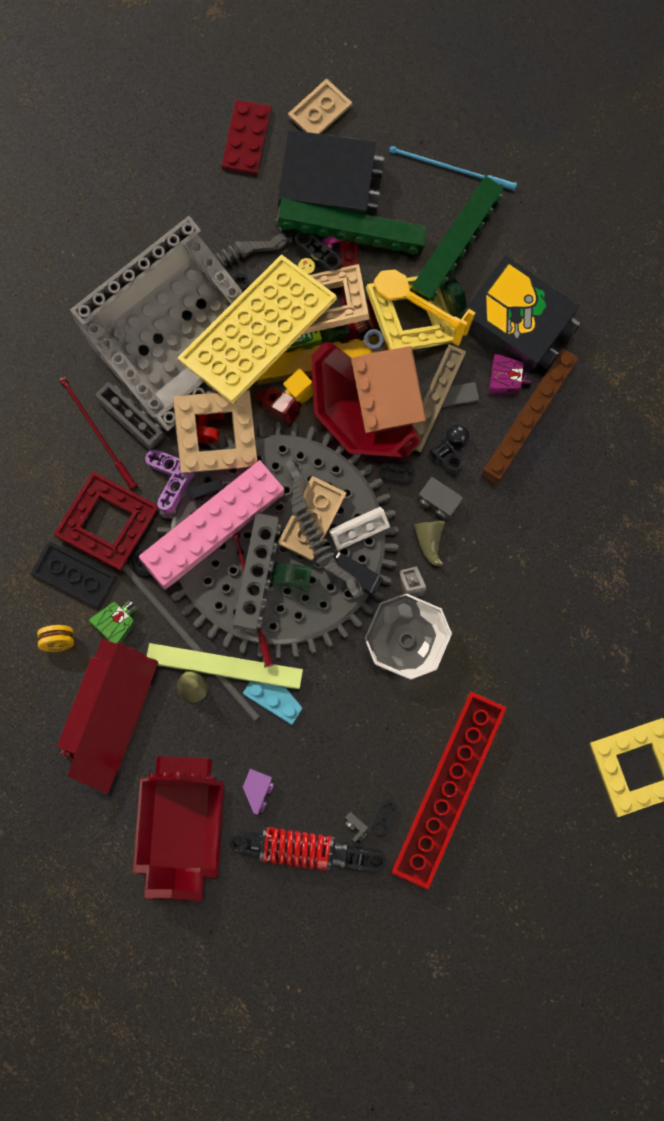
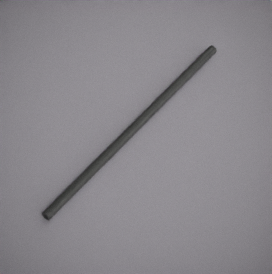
(187, 638)

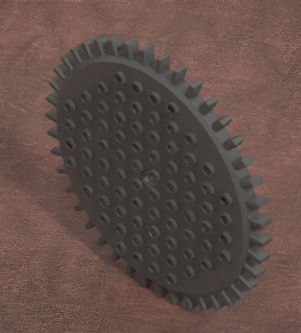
(315, 621)

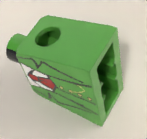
(114, 621)

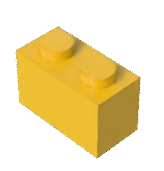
(299, 387)

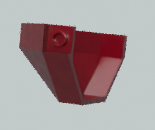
(340, 409)

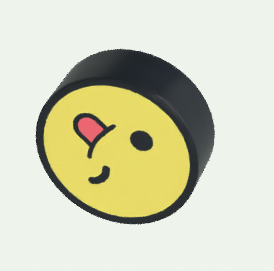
(307, 265)

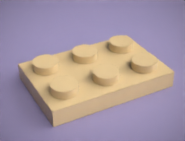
(320, 108)

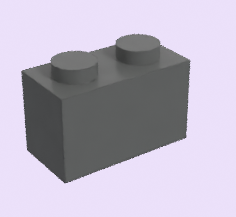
(439, 498)

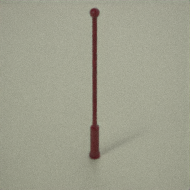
(119, 465)
(261, 638)

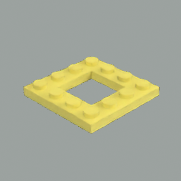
(395, 337)
(605, 756)

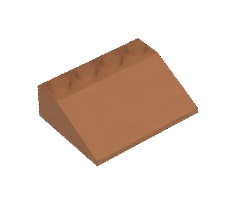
(388, 389)

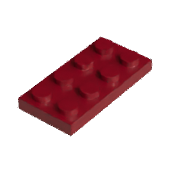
(246, 137)

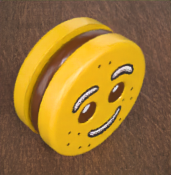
(55, 638)

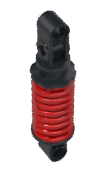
(303, 850)

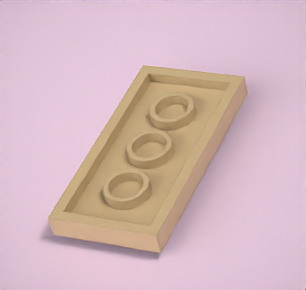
(324, 503)

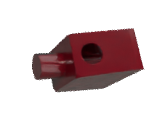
(279, 405)

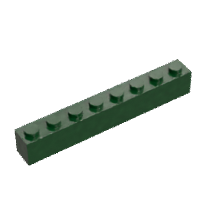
(351, 226)
(455, 240)

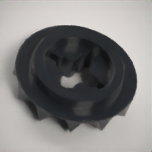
(135, 560)

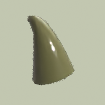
(429, 537)
(192, 687)

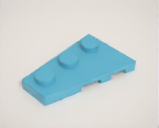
(274, 699)

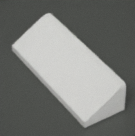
(359, 528)

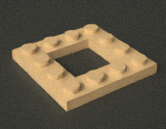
(356, 307)
(189, 456)

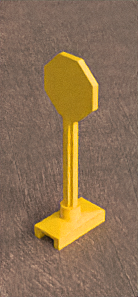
(394, 286)

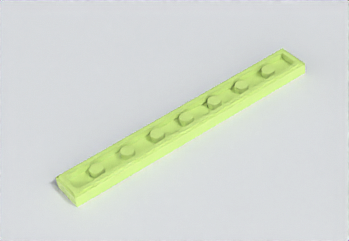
(225, 666)

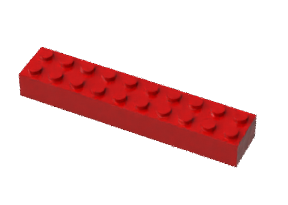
(448, 791)

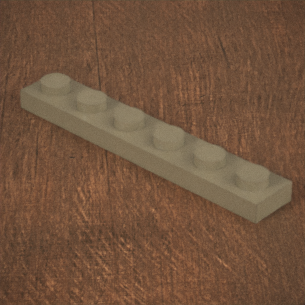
(438, 391)

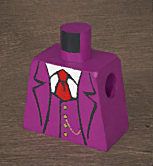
(507, 375)

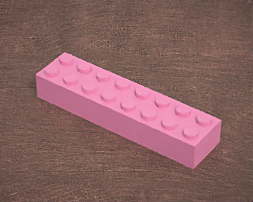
(211, 525)

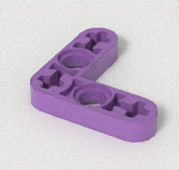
(174, 479)

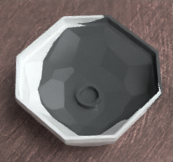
(408, 636)

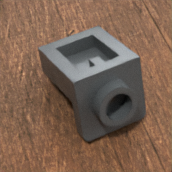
(355, 824)

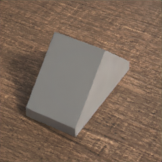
(412, 582)

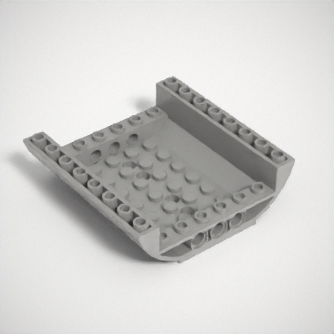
(150, 300)

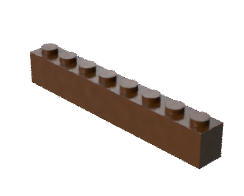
(529, 416)

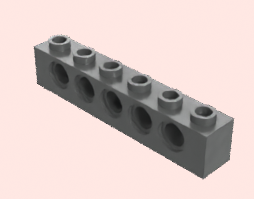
(262, 524)

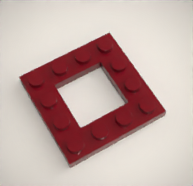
(115, 554)

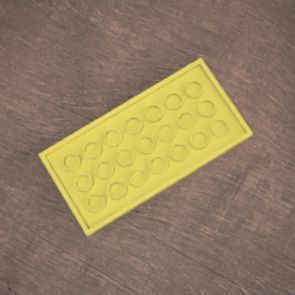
(257, 328)

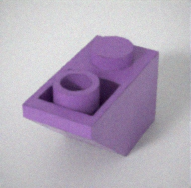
(256, 788)

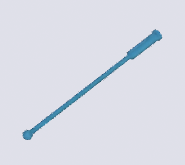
(506, 184)

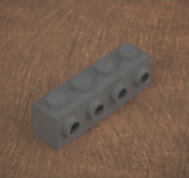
(127, 414)

